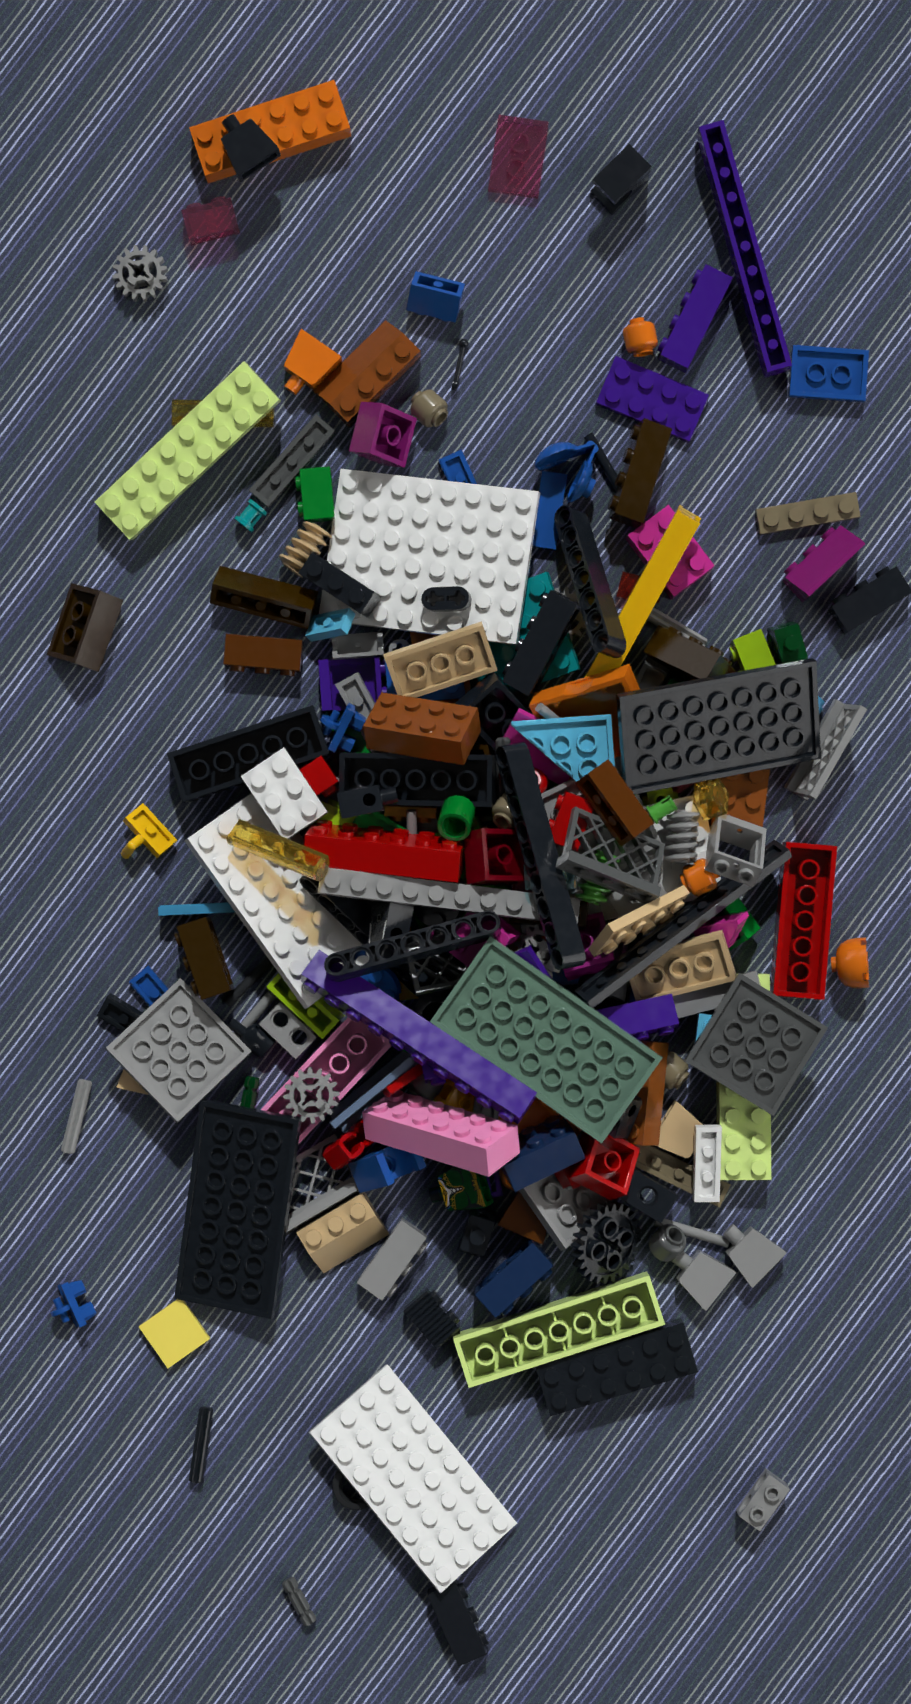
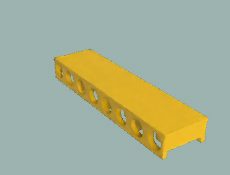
(651, 584)

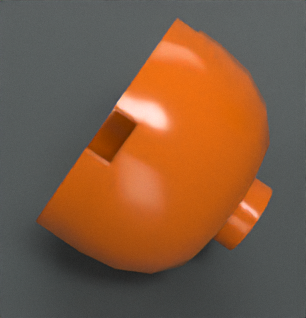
(852, 963)

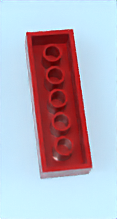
(387, 851)
(803, 921)

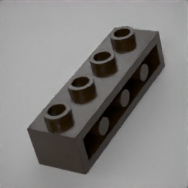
(639, 473)
(263, 597)

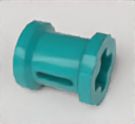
(250, 515)

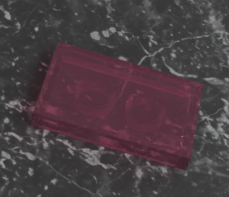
(518, 156)

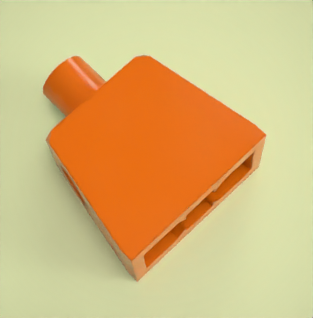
(309, 363)

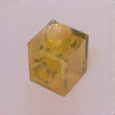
(710, 798)

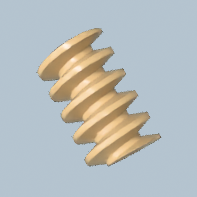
(304, 546)

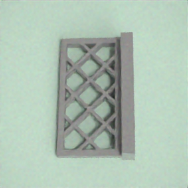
(835, 733)
(323, 1202)

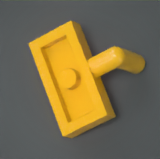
(148, 832)

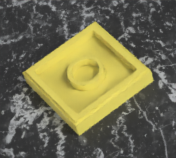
(174, 1332)

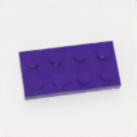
(649, 395)

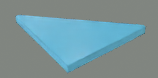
(571, 742)

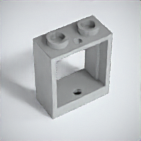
(750, 838)

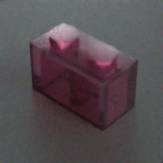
(210, 220)

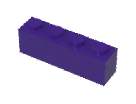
(695, 317)

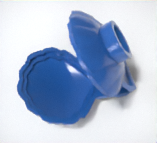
(562, 451)

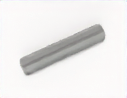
(659, 618)
(76, 1116)

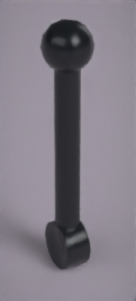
(463, 343)

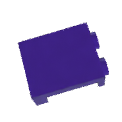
(335, 671)

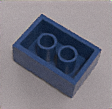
(543, 1152)
(514, 1278)

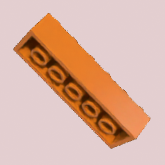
(292, 122)

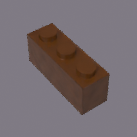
(263, 654)
(614, 802)

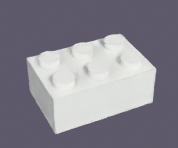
(284, 794)

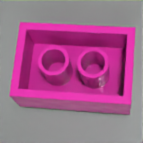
(692, 564)

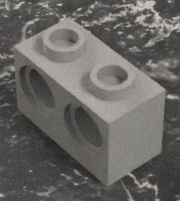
(284, 1034)
(762, 1499)

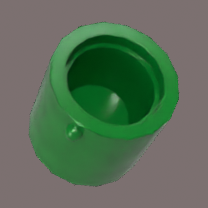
(456, 818)

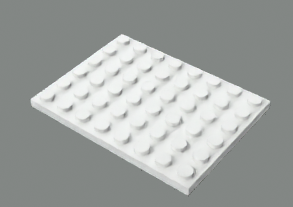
(434, 533)

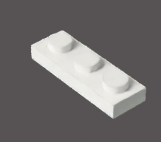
(707, 1163)

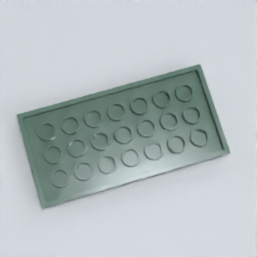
(546, 1039)

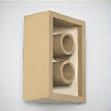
(342, 1232)

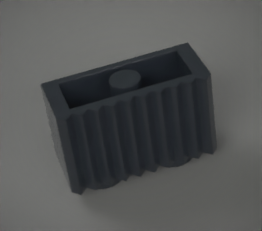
(432, 1317)

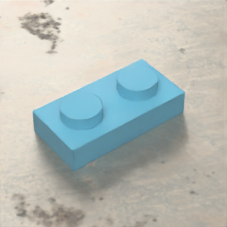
(330, 624)

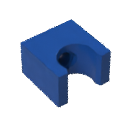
(383, 1166)

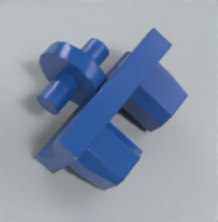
(349, 719)
(78, 1314)

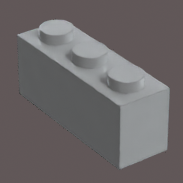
(393, 1259)

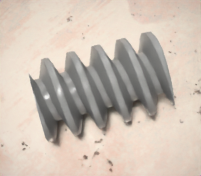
(682, 837)

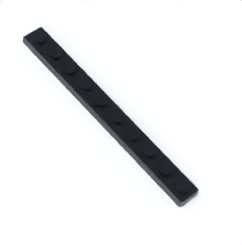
(674, 931)

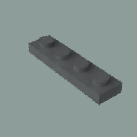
(293, 458)

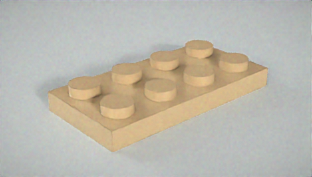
(441, 661)
(638, 921)
(687, 968)

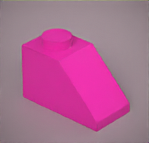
(730, 924)

